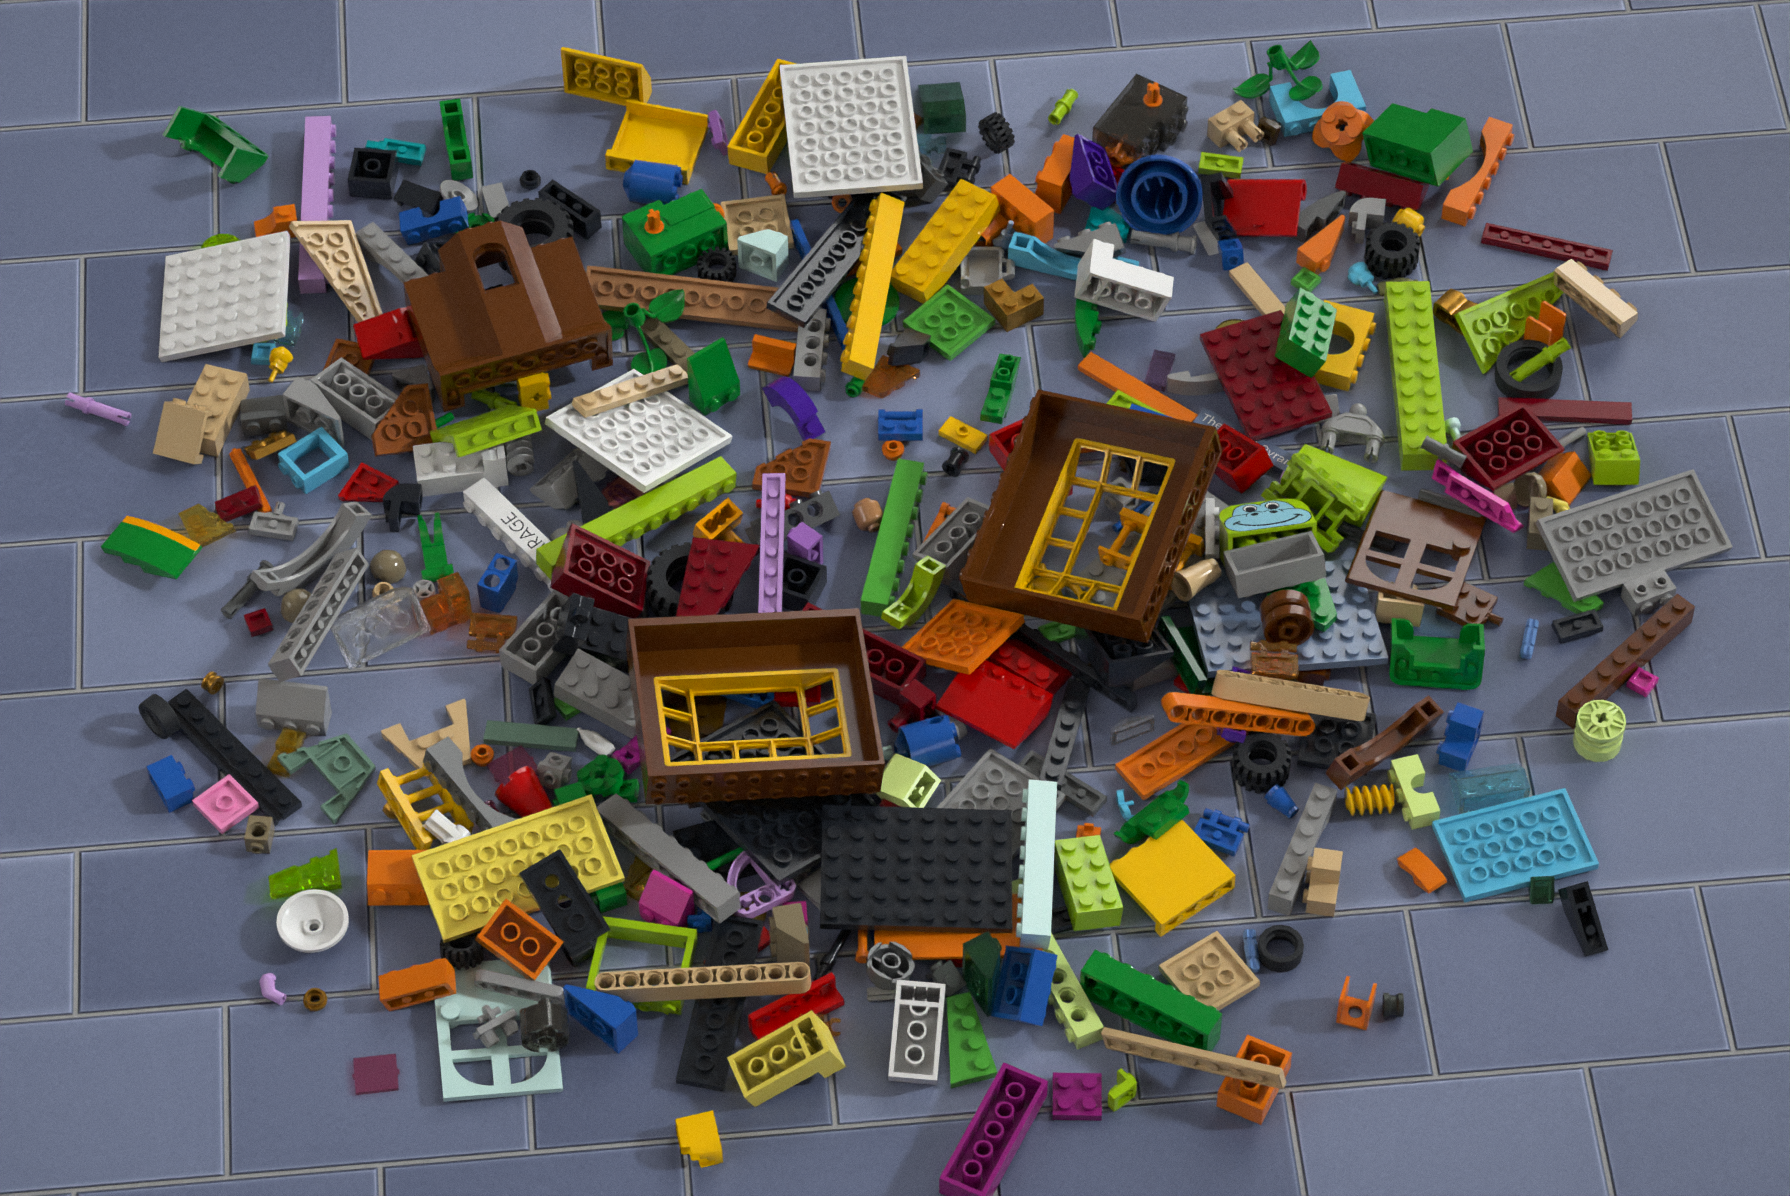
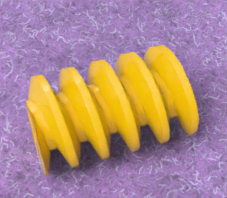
(1369, 800)

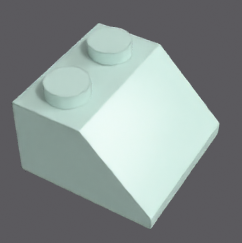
(764, 253)

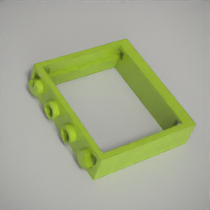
(652, 934)

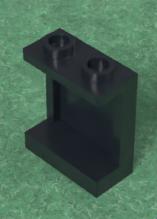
(1213, 191)

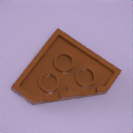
(405, 422)
(802, 467)

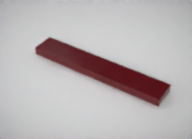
(1546, 246)
(1572, 410)

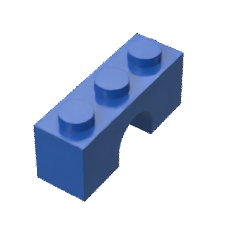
(450, 219)

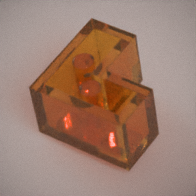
(448, 607)

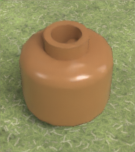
(867, 515)

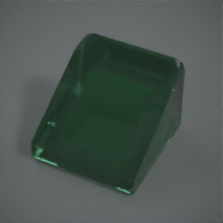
(1541, 890)

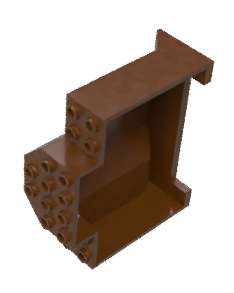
(510, 331)

